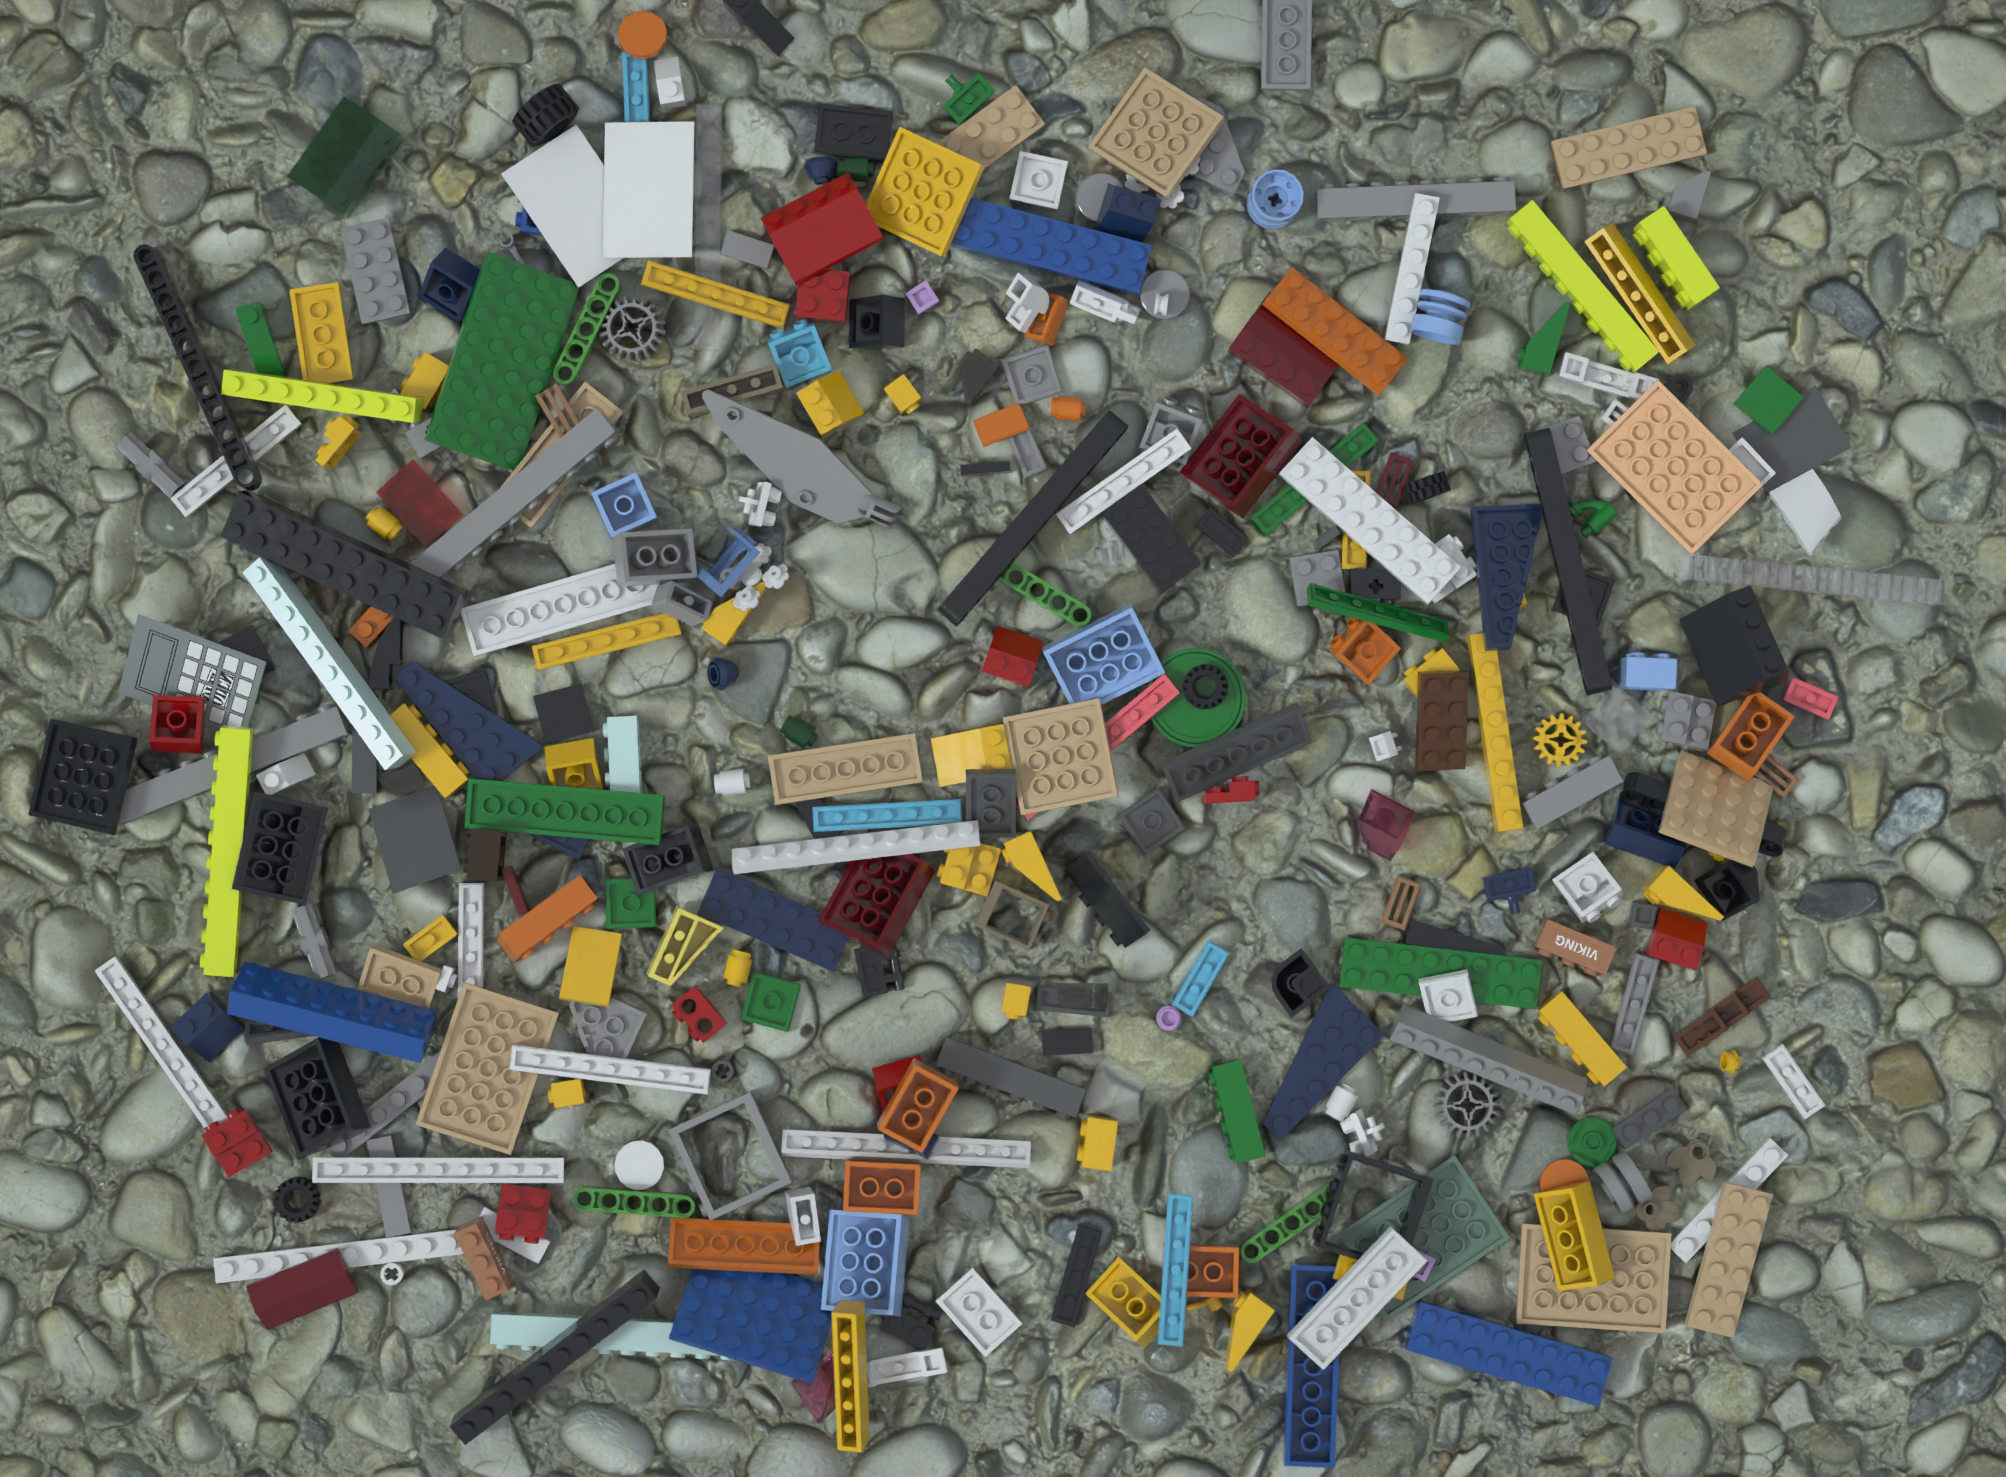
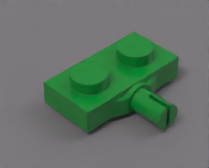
(967, 97)

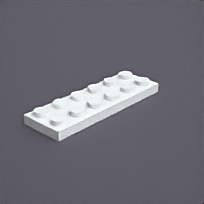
(1356, 1298)

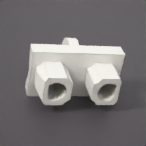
(758, 502)
(1366, 1130)

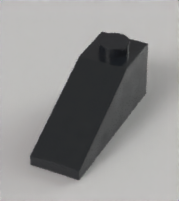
(760, 23)

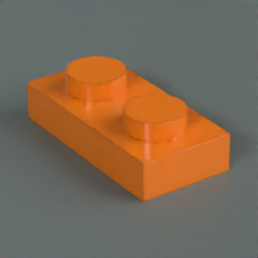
(370, 626)

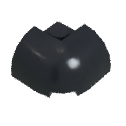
(1297, 983)

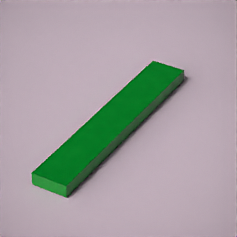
(1290, 500)
(1377, 612)

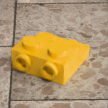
(343, 434)
(970, 868)

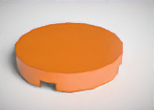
(642, 35)
(1562, 1173)

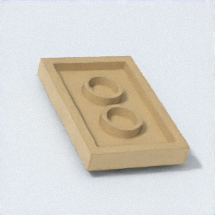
(399, 977)

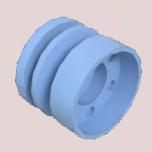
(1288, 196)
(1441, 311)

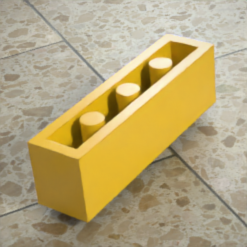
(431, 755)
(1581, 1039)

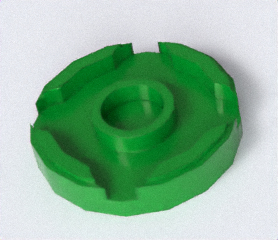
(1591, 1141)

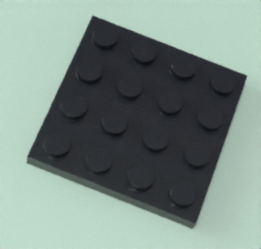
(83, 776)

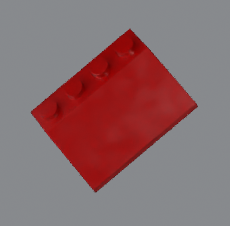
(822, 228)

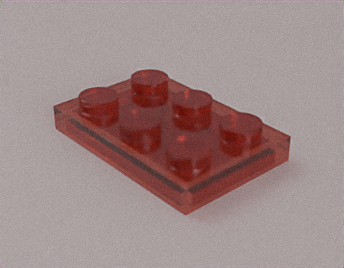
(419, 503)

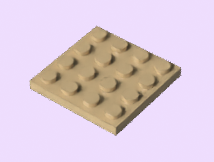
(1156, 133)
(1060, 756)
(1716, 809)

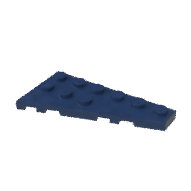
(1503, 555)
(474, 733)
(1326, 1054)

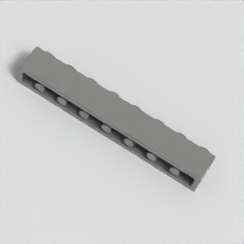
(1395, 202)
(1489, 1059)

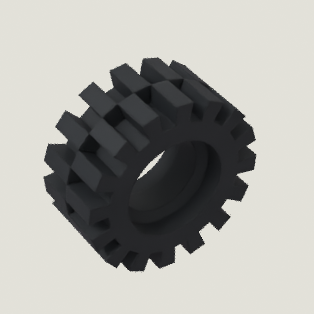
(1426, 487)
(1220, 686)
(312, 1199)

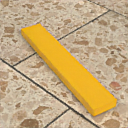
(715, 294)
(605, 640)

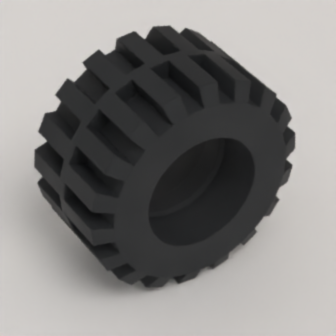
(545, 115)

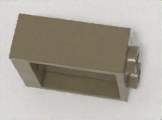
(993, 896)

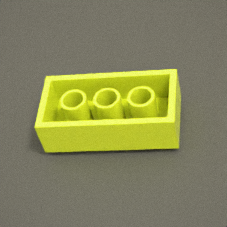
(1674, 259)

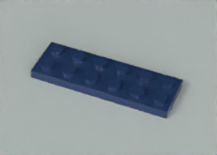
(772, 919)

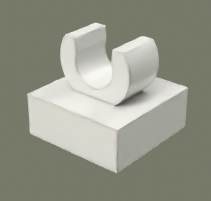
(1384, 745)

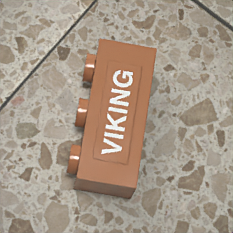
(1574, 948)
(483, 1258)

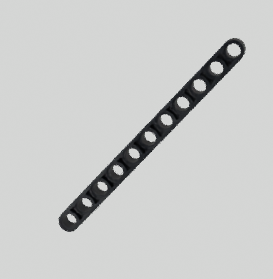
(189, 359)
(1032, 518)
(1568, 561)

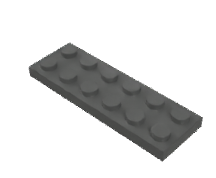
(1236, 752)

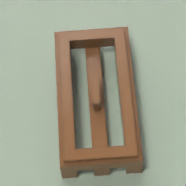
(555, 388)
(1788, 787)
(1393, 922)

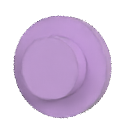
(1168, 1018)

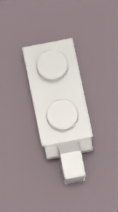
(1103, 303)

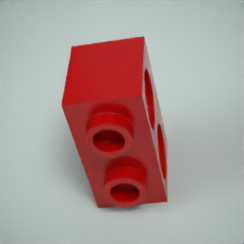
(704, 1009)

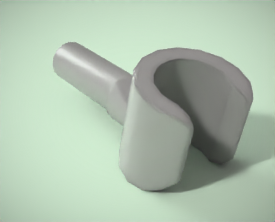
(511, 247)

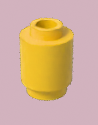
(384, 523)
(737, 968)

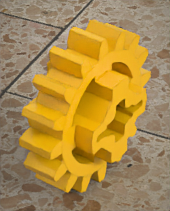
(1559, 728)

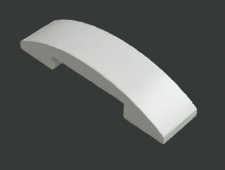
(1603, 377)
(906, 1366)

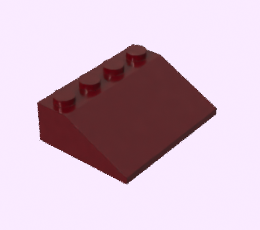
(1282, 356)
(1241, 456)
(877, 900)

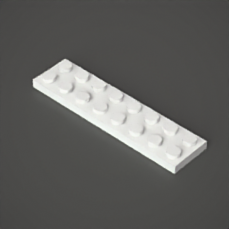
(1369, 521)
(551, 609)

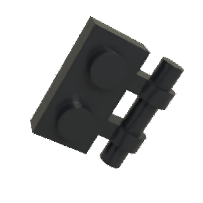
(872, 974)
(910, 1328)

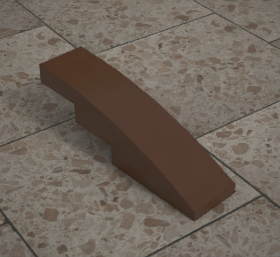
(1721, 1016)

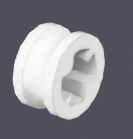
(1161, 304)
(392, 1281)

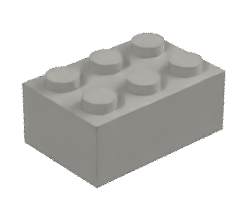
(654, 557)

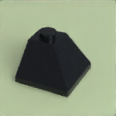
(1730, 887)

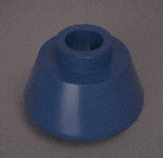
(820, 169)
(722, 673)

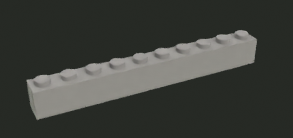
(518, 495)
(267, 750)

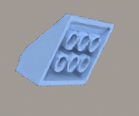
(1104, 657)
(865, 1261)

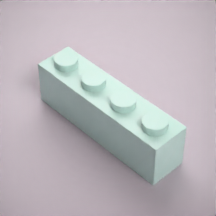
(623, 754)

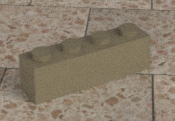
(739, 388)

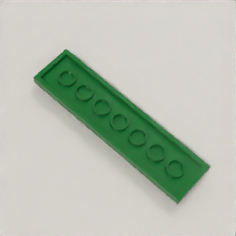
(564, 811)
(1398, 967)

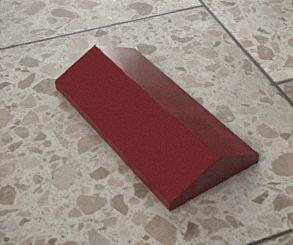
(301, 1289)

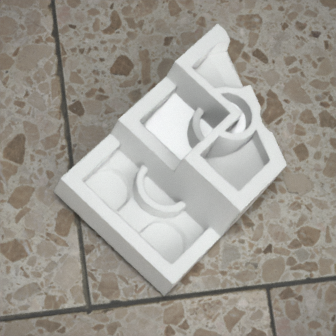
(1807, 509)

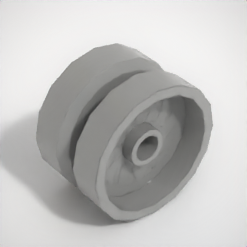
(1620, 1184)

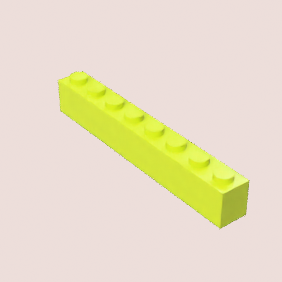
(1582, 287)
(322, 395)

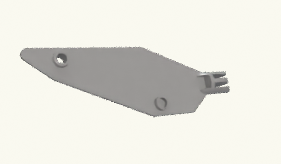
(799, 464)

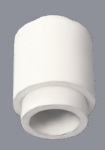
(731, 782)
(1341, 1102)

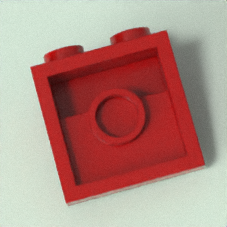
(1237, 791)
(236, 1141)
(522, 1213)

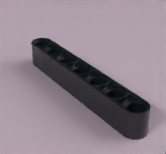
(1652, 794)

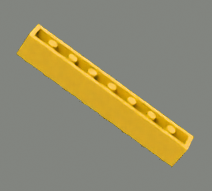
(1494, 735)

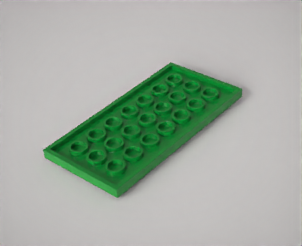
(502, 361)

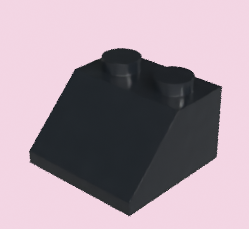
(876, 322)

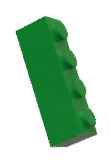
(1237, 1111)

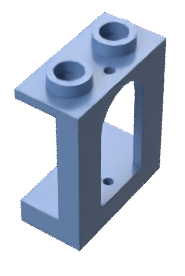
(741, 544)

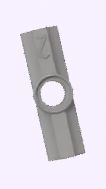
(150, 464)
(314, 941)

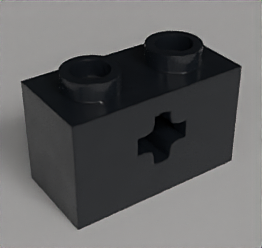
(1361, 579)

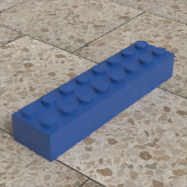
(1053, 246)
(332, 1012)
(1508, 1352)
(1309, 1389)

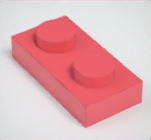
(1810, 698)

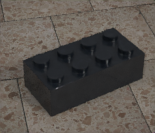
(1151, 539)

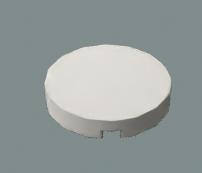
(639, 1165)

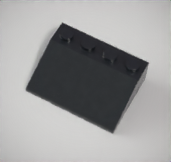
(1735, 647)
(280, 848)
(1106, 899)
(317, 1097)

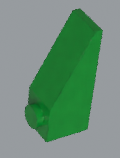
(260, 338)
(1541, 349)

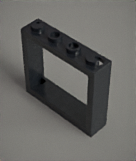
(1336, 1185)

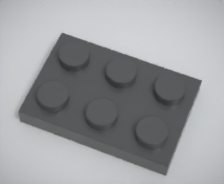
(992, 801)

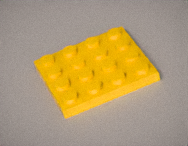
(923, 191)

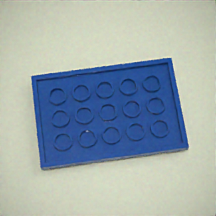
(755, 1319)

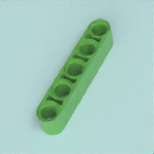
(587, 342)
(1046, 599)
(622, 1204)
(1278, 1225)

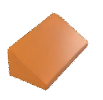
(1046, 327)
(1001, 425)

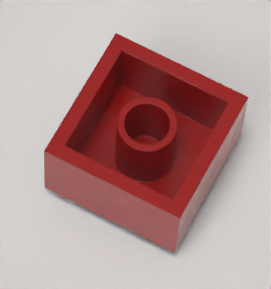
(824, 297)

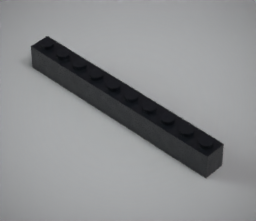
(554, 1357)

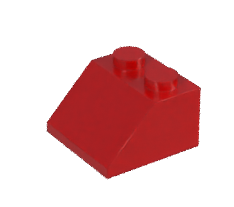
(1012, 656)
(177, 724)
(1677, 939)
(889, 1077)

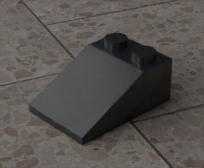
(675, 860)

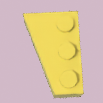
(680, 944)

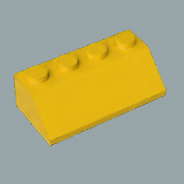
(1574, 1236)

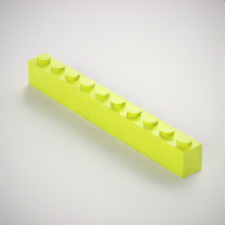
(226, 838)

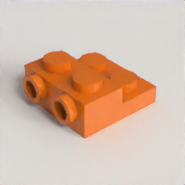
(1363, 649)

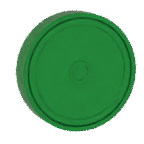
(1195, 726)

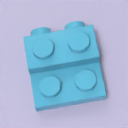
(798, 353)

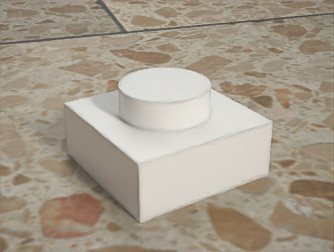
(447, 978)

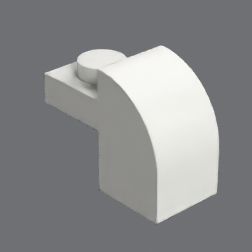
(1028, 299)

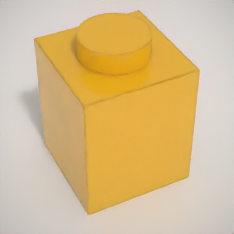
(903, 395)
(1015, 1000)
(567, 1093)

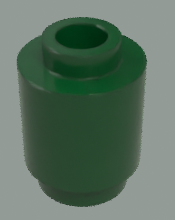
(859, 168)
(799, 731)

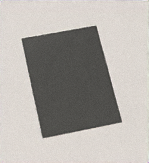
(1800, 443)
(414, 839)

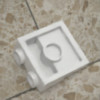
(1453, 548)
(1588, 888)

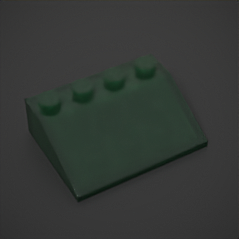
(346, 157)

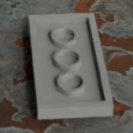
(1286, 45)
(375, 271)

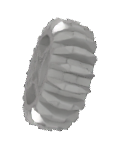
(641, 322)
(1466, 1093)

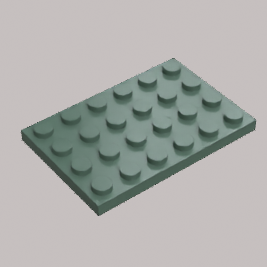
(1453, 1229)

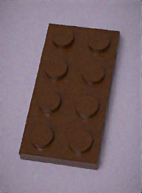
(1441, 720)

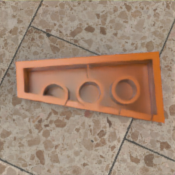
(546, 918)

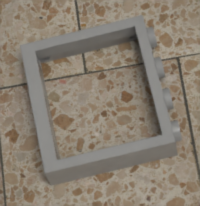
(766, 1137)

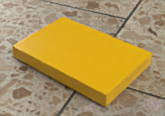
(590, 966)

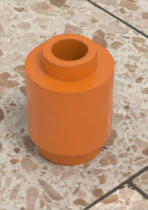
(1067, 408)

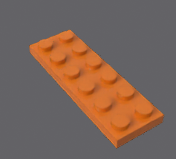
(1335, 331)
(739, 1247)

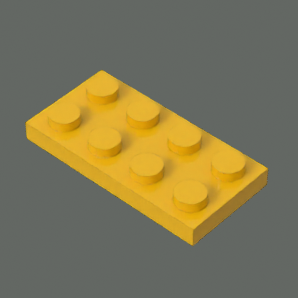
(322, 333)

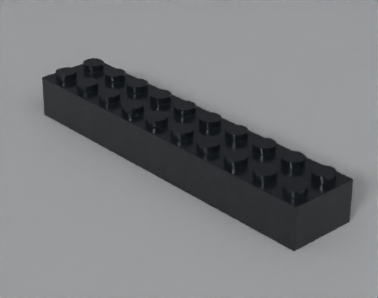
(344, 563)

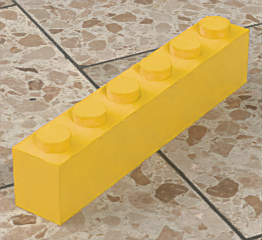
(1640, 293)
(850, 1375)

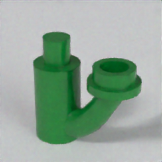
(1603, 516)

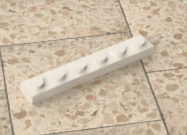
(1411, 267)
(218, 474)
(1123, 481)
(1750, 1174)

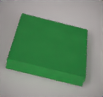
(1768, 400)
(627, 908)
(770, 1001)

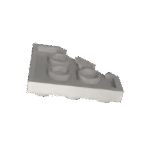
(1220, 161)
(608, 1029)

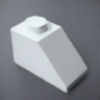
(669, 83)
(286, 775)
(803, 1215)

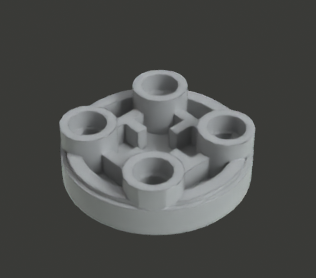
(1092, 192)
(1165, 283)

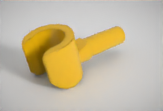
(1213, 1302)

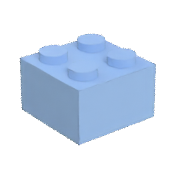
(625, 505)
(1647, 673)

